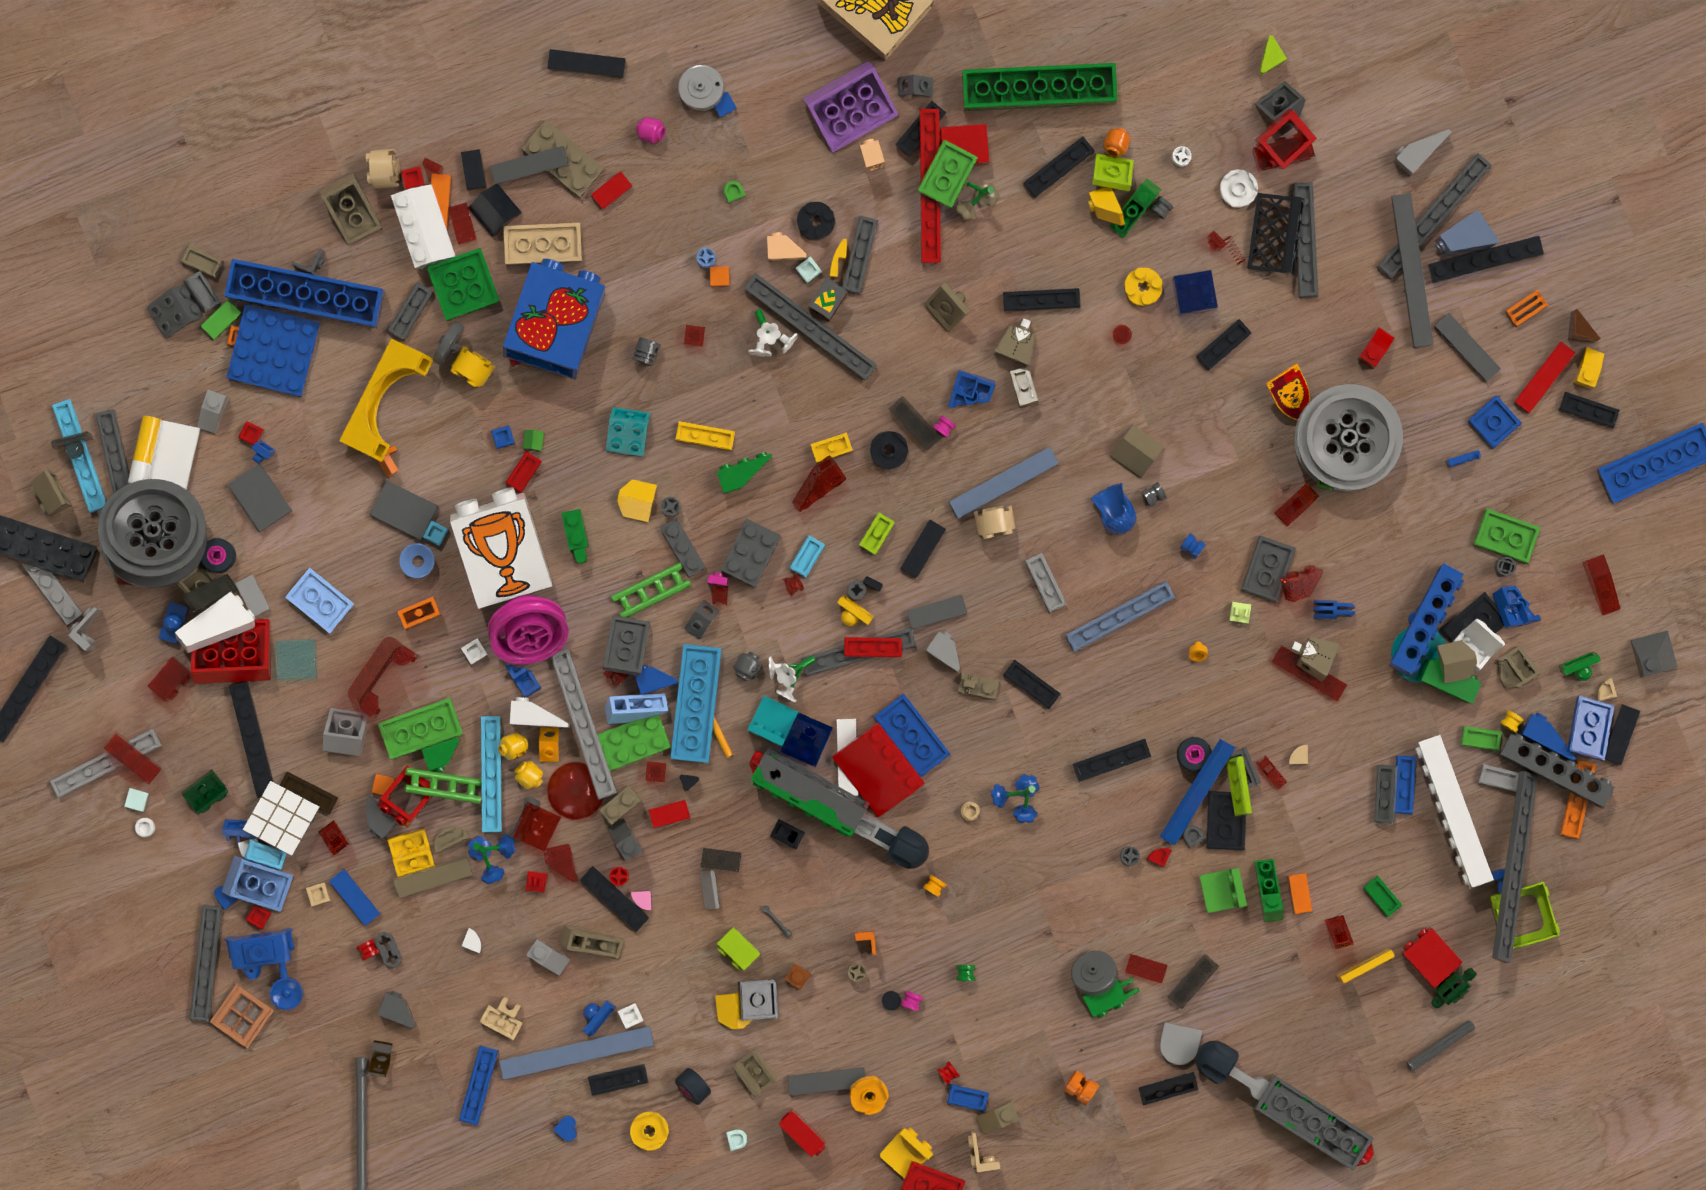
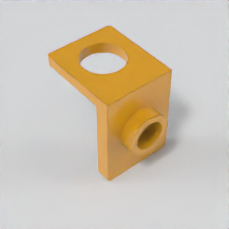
(549, 745)

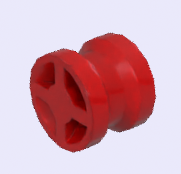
(617, 878)
(367, 949)
(948, 1073)

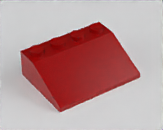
(235, 658)
(878, 769)

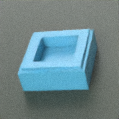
(435, 533)

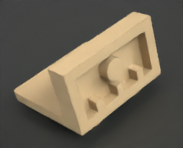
(988, 1163)

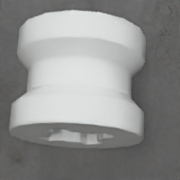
(1182, 153)

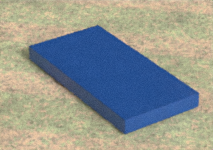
(912, 735)

